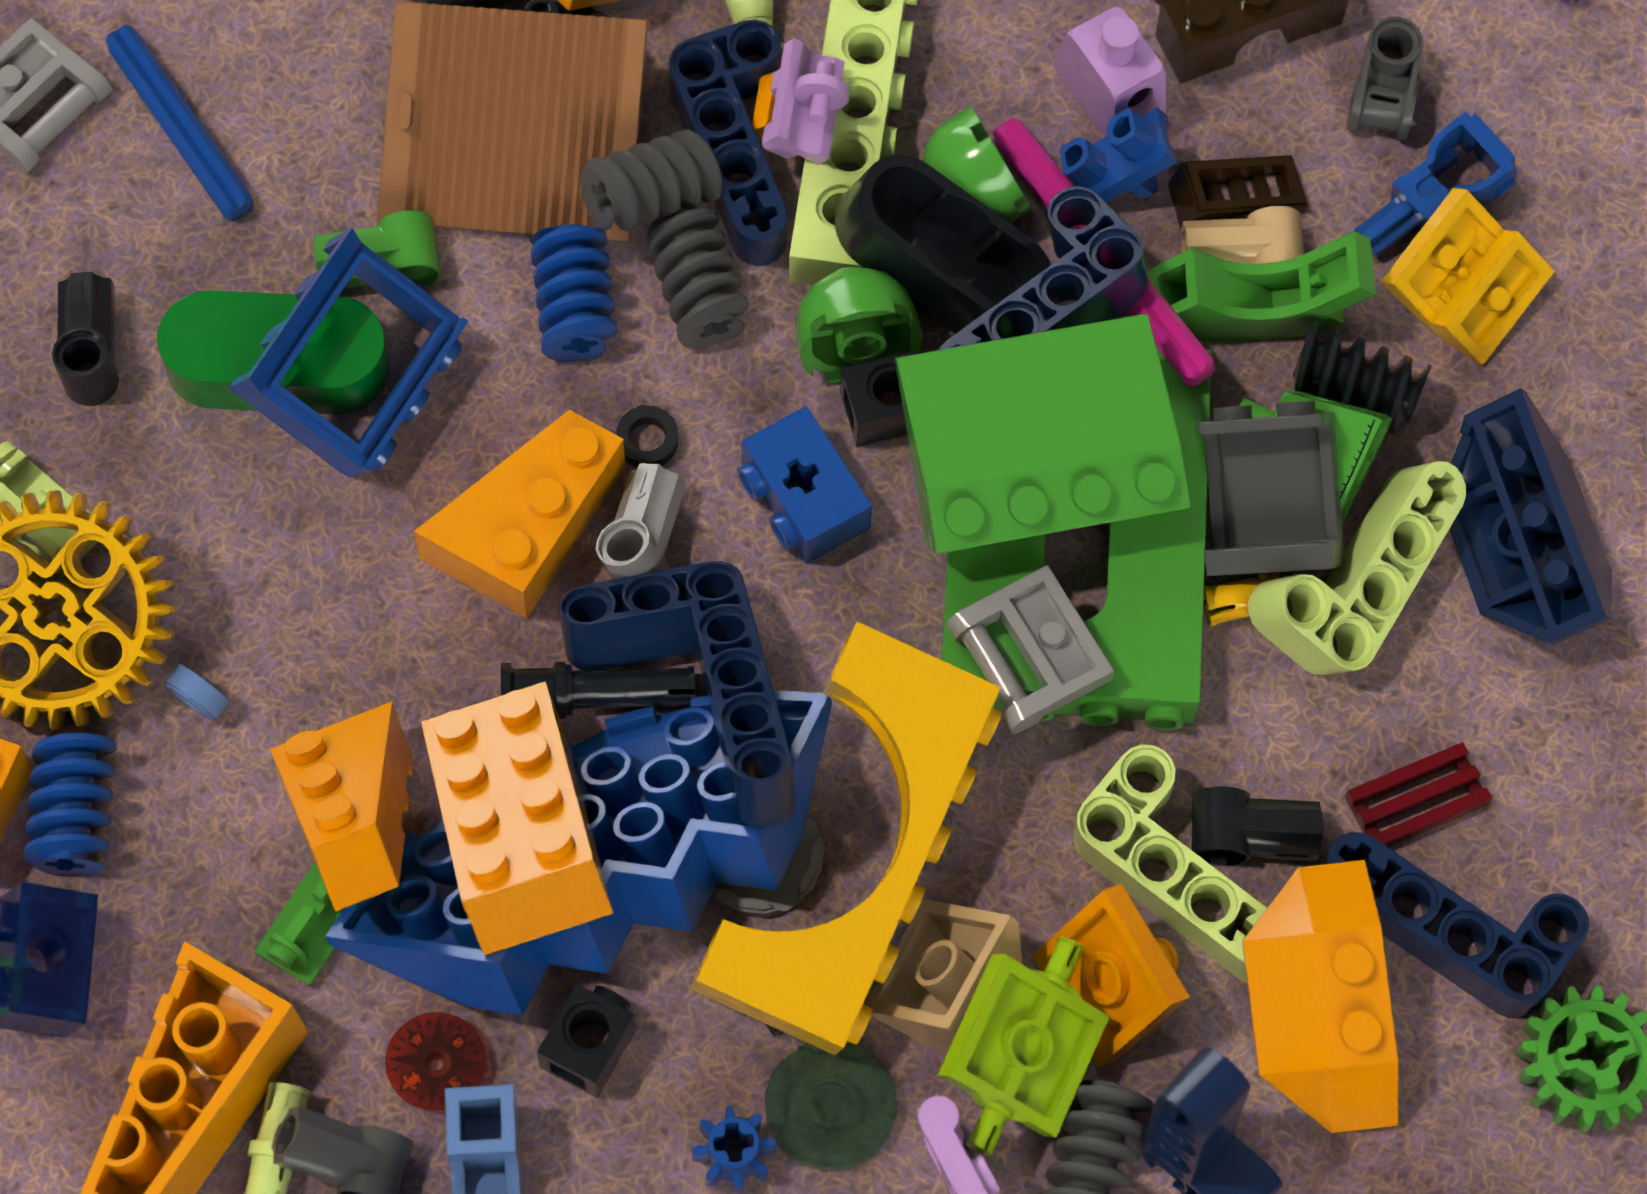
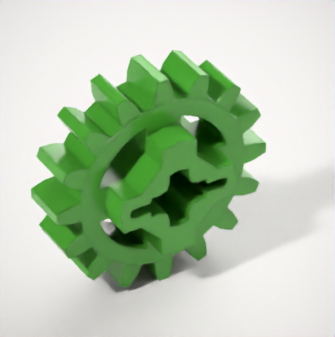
(1583, 1029)

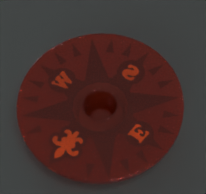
(433, 1038)

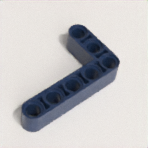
(707, 613)

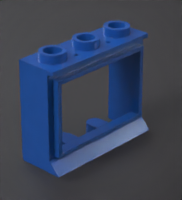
(287, 339)

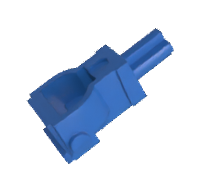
(1419, 192)

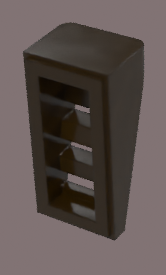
(1197, 192)

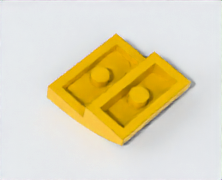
(1467, 276)

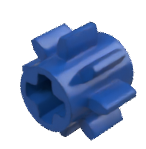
(748, 1138)

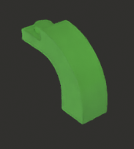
(1267, 299)

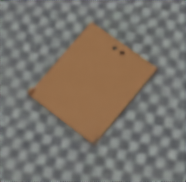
(506, 113)

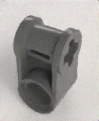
(1385, 86)

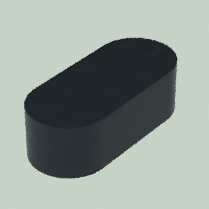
(934, 240)

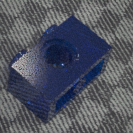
(63, 930)

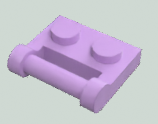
(945, 1145)

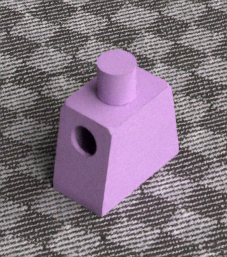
(1109, 65)

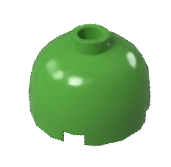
(971, 160)
(855, 320)

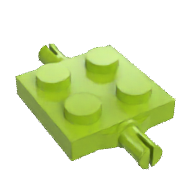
(1024, 1045)

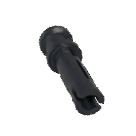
(604, 688)

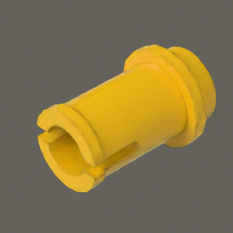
(1230, 599)

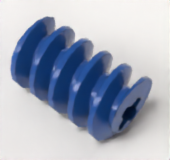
(572, 291)
(65, 804)

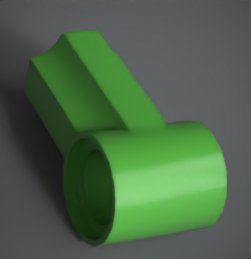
(402, 240)

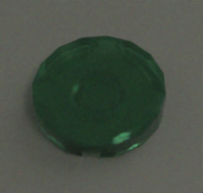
(829, 1130)

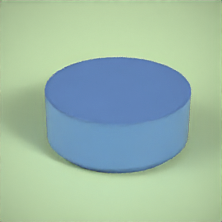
(196, 692)

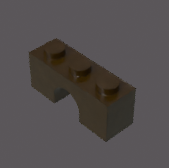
(1209, 33)

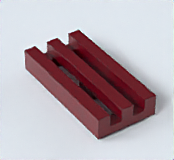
(1465, 775)

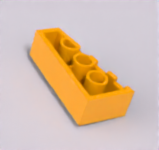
(197, 1080)

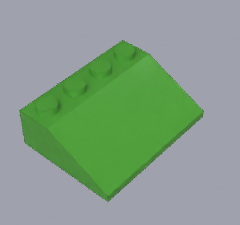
(1041, 433)

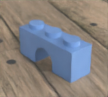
(483, 1139)

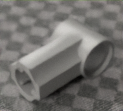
(643, 523)

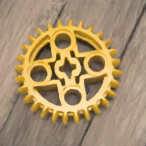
(82, 630)

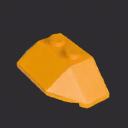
(1325, 999)

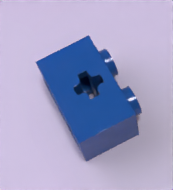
(801, 453)

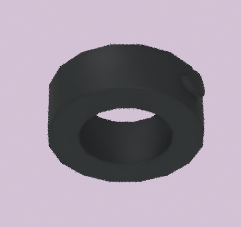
(648, 415)

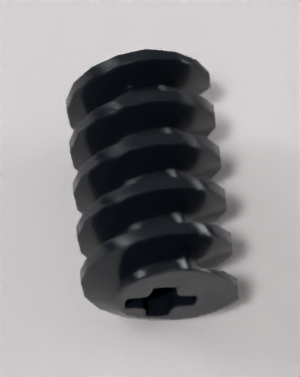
(1358, 378)

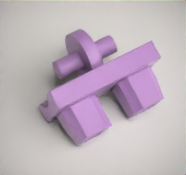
(807, 97)

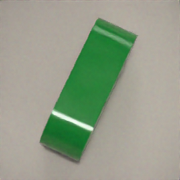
(218, 337)

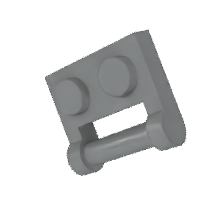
(29, 69)
(1049, 639)

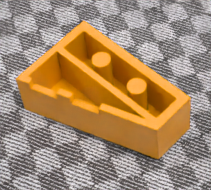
(526, 513)
(351, 800)

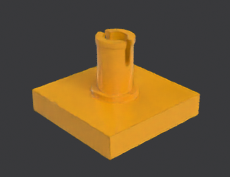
(1120, 970)

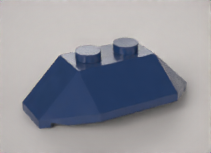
(1527, 526)

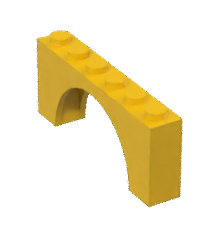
(820, 975)

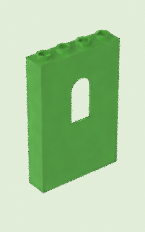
(1152, 598)

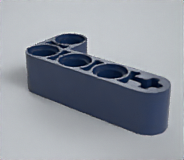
(736, 148)
(1077, 275)
(1449, 913)
(1195, 1131)

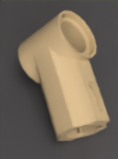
(1261, 238)

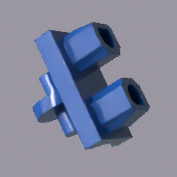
(1124, 159)

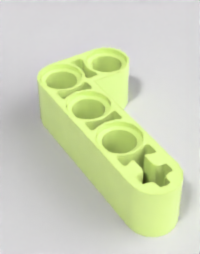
(1414, 507)
(1144, 840)

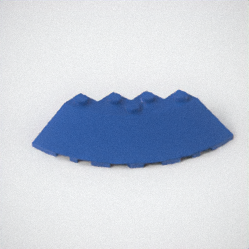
(662, 841)

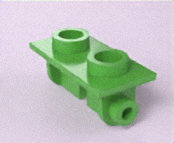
(298, 934)

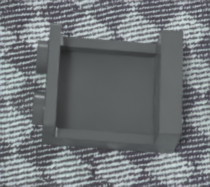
(1272, 490)

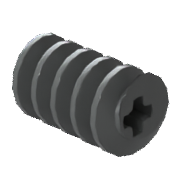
(650, 180)
(697, 277)
(1097, 1139)

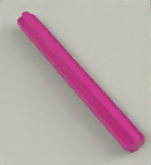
(1045, 181)

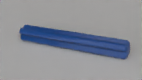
(179, 123)

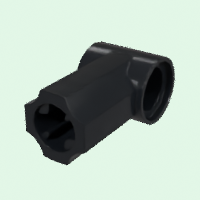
(86, 337)
(1240, 827)

